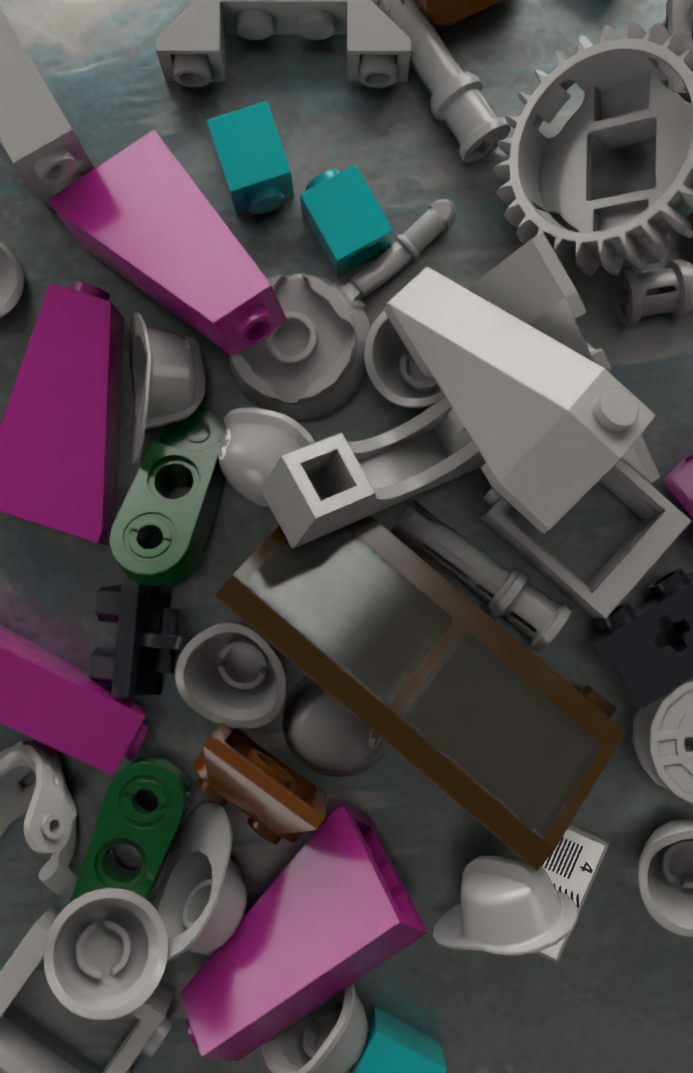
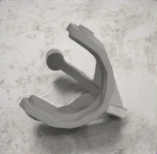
(48, 804)

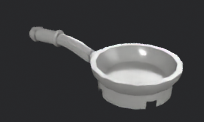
(318, 353)

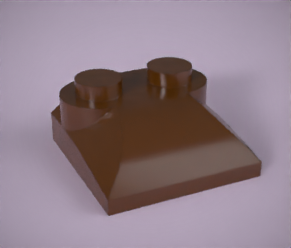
(259, 784)

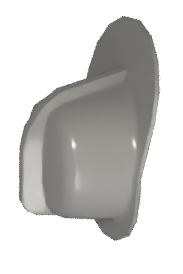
(164, 377)
(201, 886)
(506, 909)

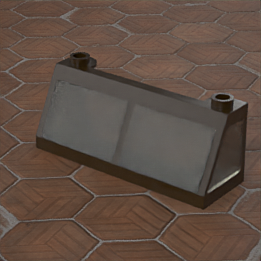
(432, 678)

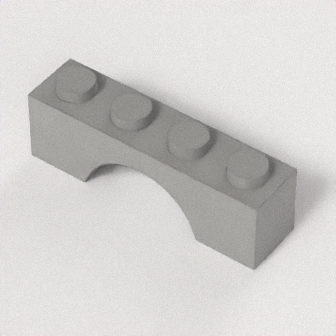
(347, 481)

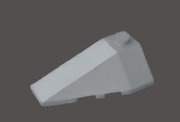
(540, 293)
(527, 401)

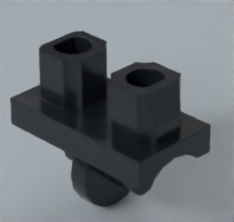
(144, 639)

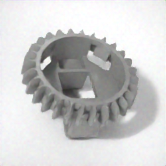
(620, 108)

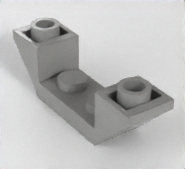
(195, 43)

